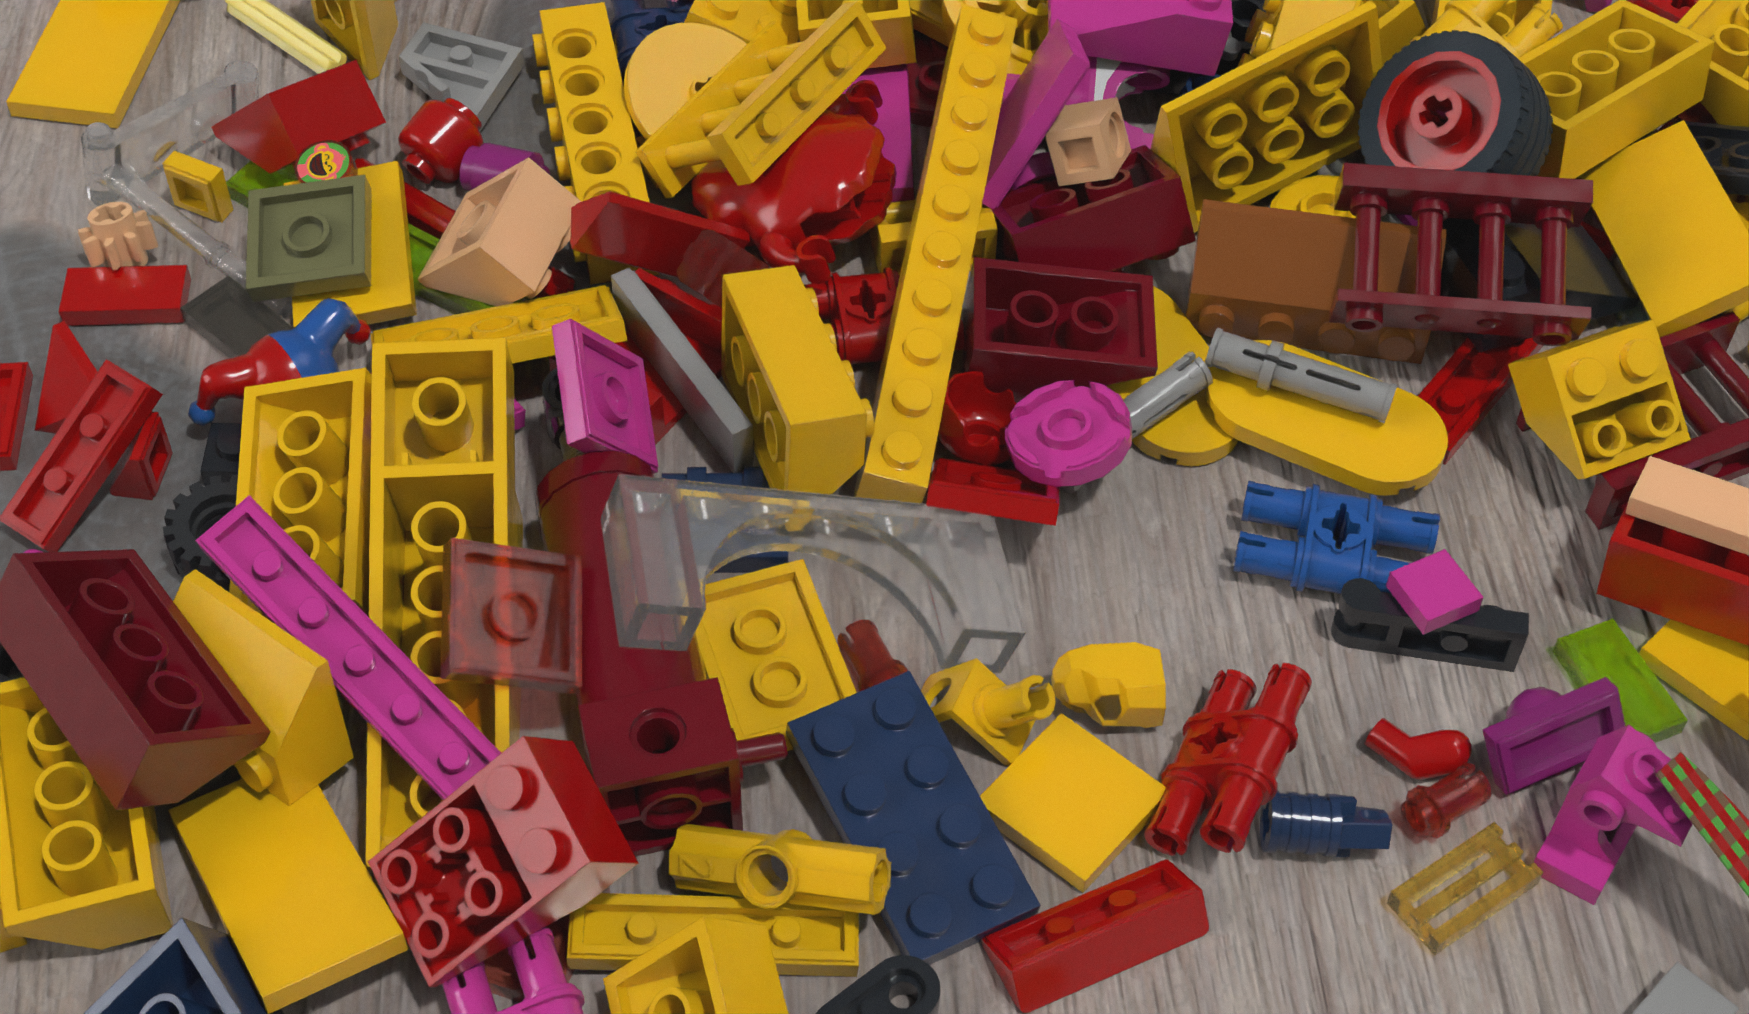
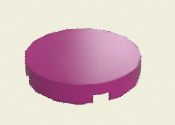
(1068, 433)

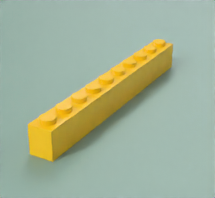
(937, 260)

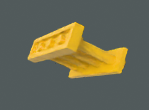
(762, 100)

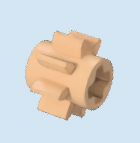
(117, 236)

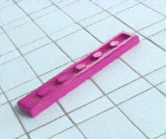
(361, 657)

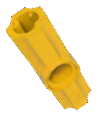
(818, 871)

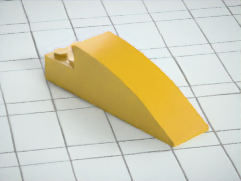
(435, 475)

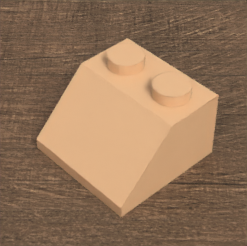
(503, 237)

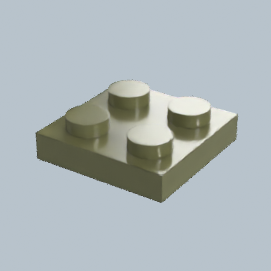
(309, 238)

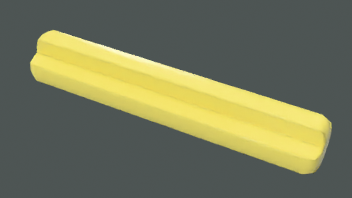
(287, 34)

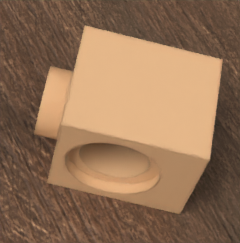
(1088, 142)

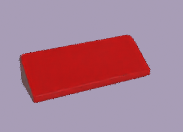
(640, 232)
(1097, 935)

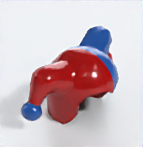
(281, 357)

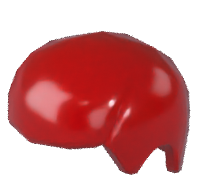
(975, 420)

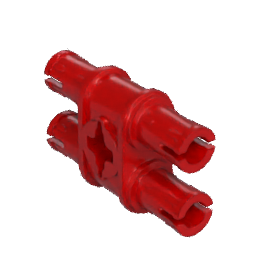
(862, 313)
(1229, 760)

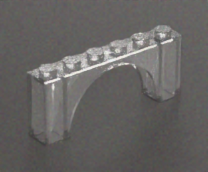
(936, 561)

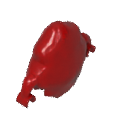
(815, 193)

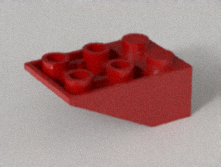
(502, 857)

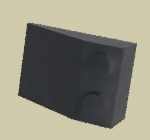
(1589, 273)

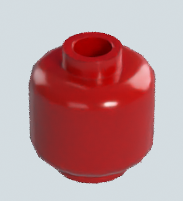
(438, 140)

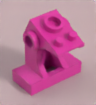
(1609, 791)

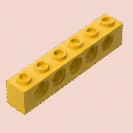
(588, 113)

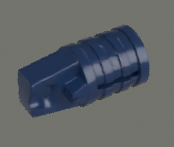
(1321, 825)

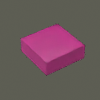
(1434, 591)

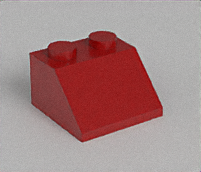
(316, 109)

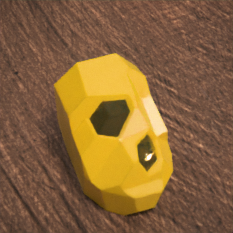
(1113, 683)

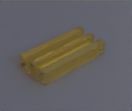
(1503, 858)

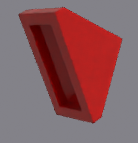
(65, 378)

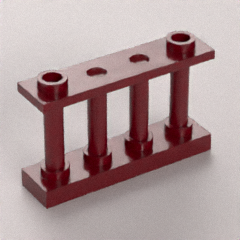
(1491, 203)
(1719, 448)

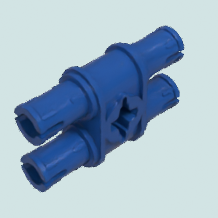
(1319, 517)

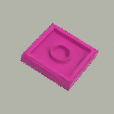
(603, 394)

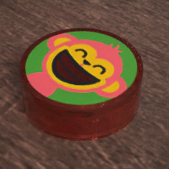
(324, 162)

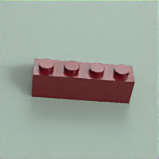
(123, 674)

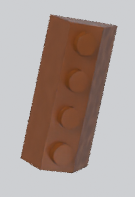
(1278, 274)

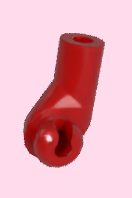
(1420, 755)

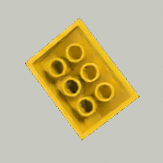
(1272, 114)

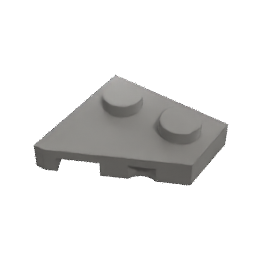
(461, 67)

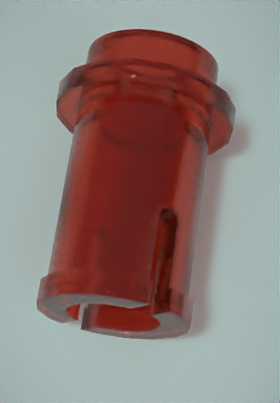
(869, 654)
(1433, 808)

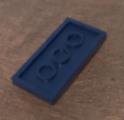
(901, 788)

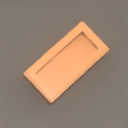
(1692, 504)

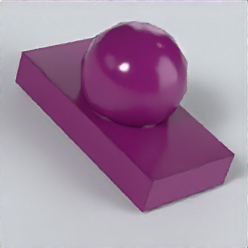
(1550, 732)

